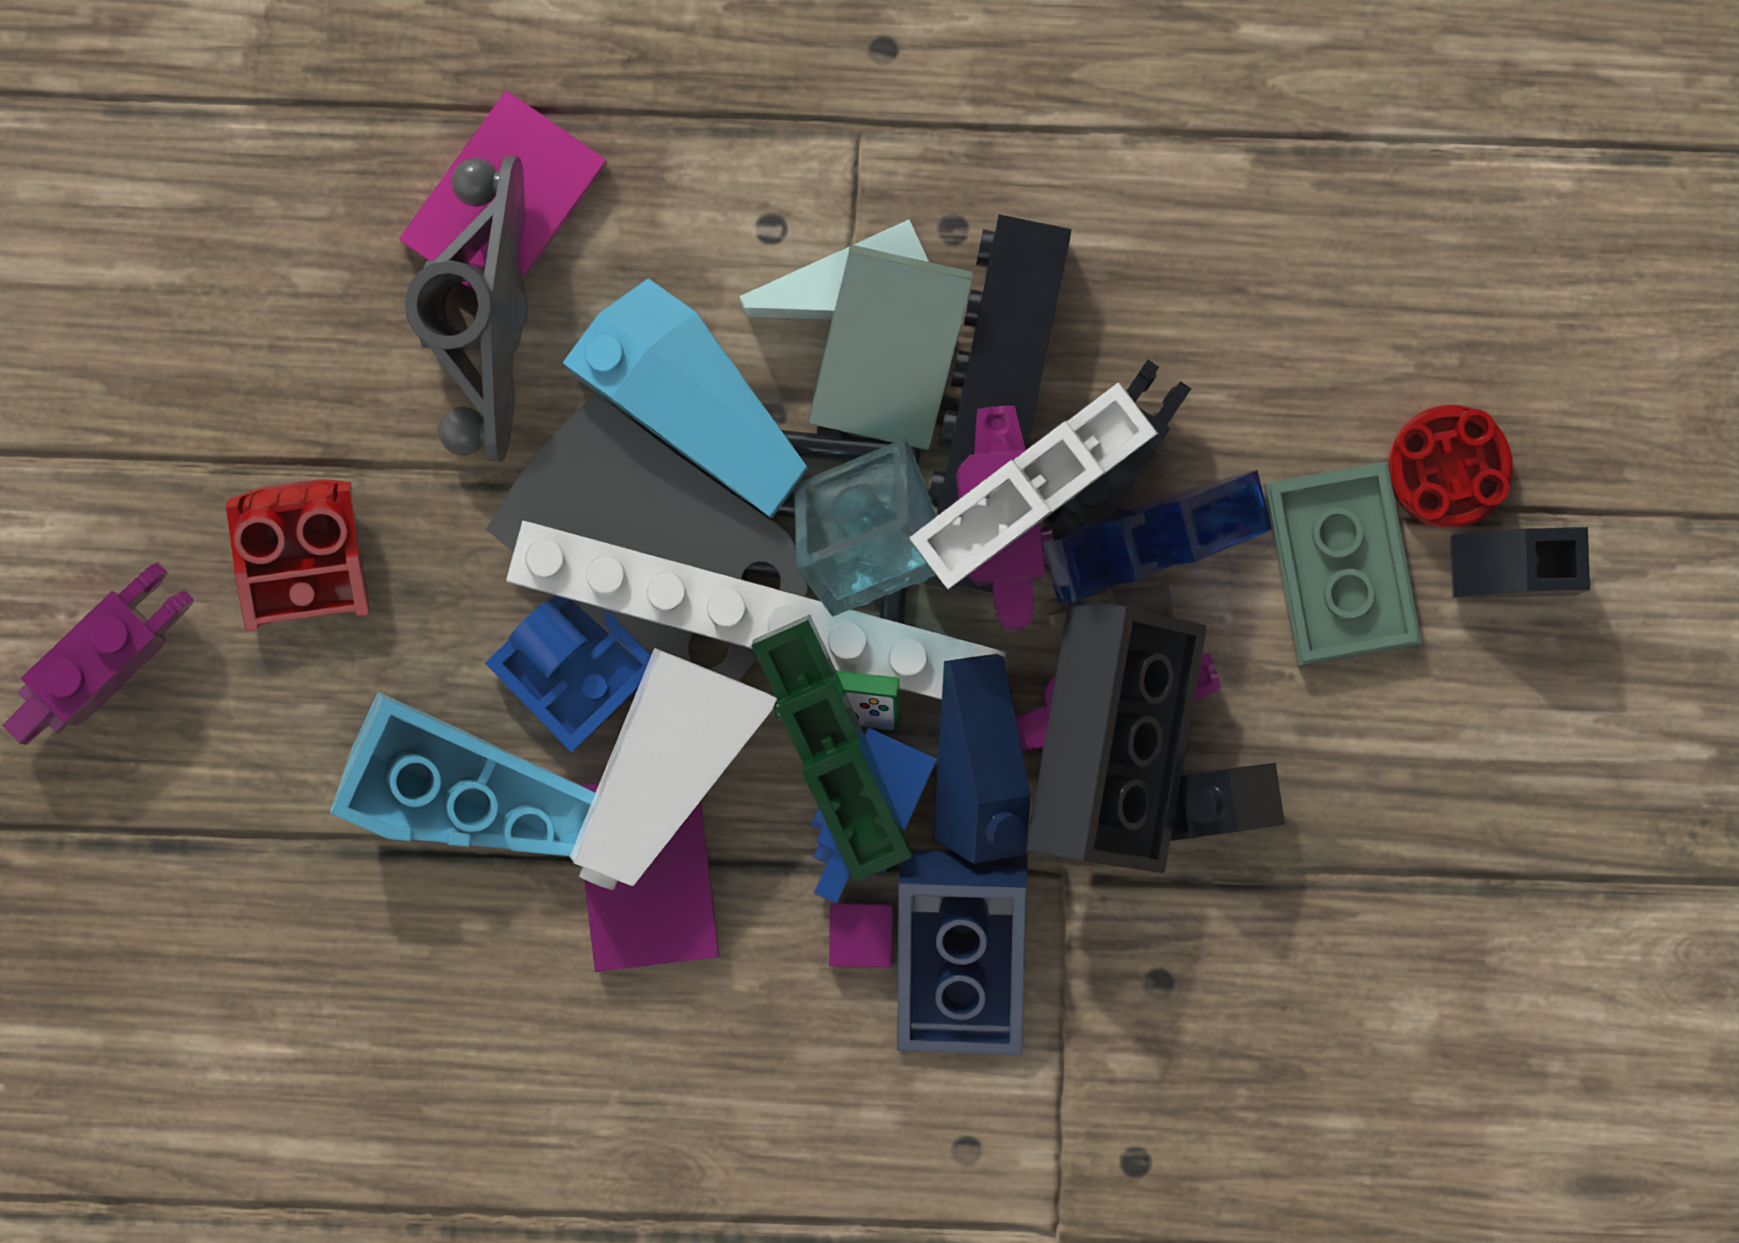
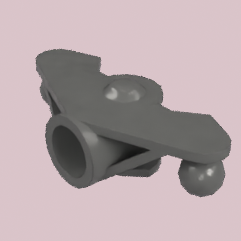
(500, 306)

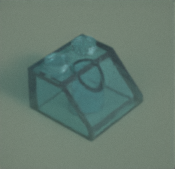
(859, 527)

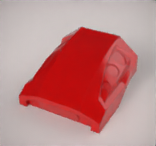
(296, 552)

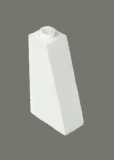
(665, 760)

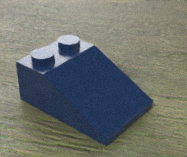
(961, 954)

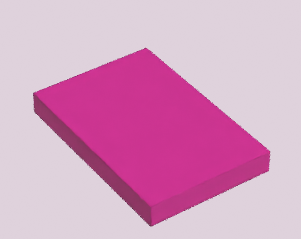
(556, 179)

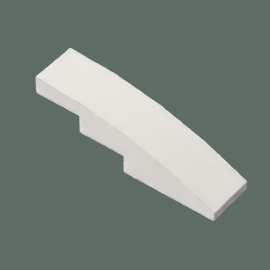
(1033, 485)

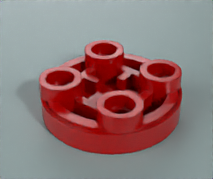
(1450, 466)

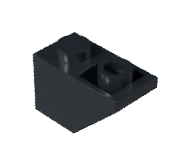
(1520, 563)
(1228, 802)

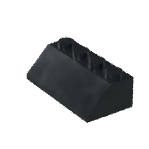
(1116, 736)

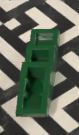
(832, 748)

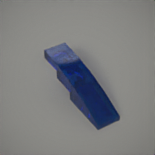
(1157, 536)

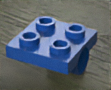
(570, 668)

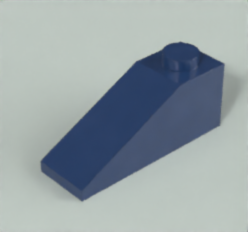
(981, 764)

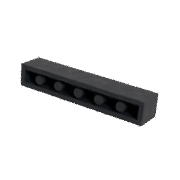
(1008, 345)

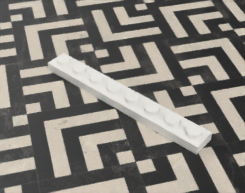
(726, 606)

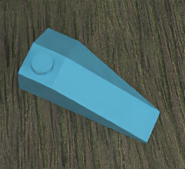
(678, 383)
(443, 785)

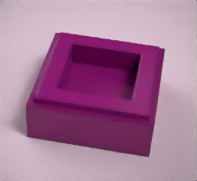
(860, 935)

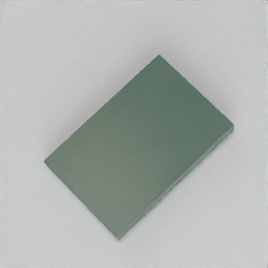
(889, 346)
(1342, 564)

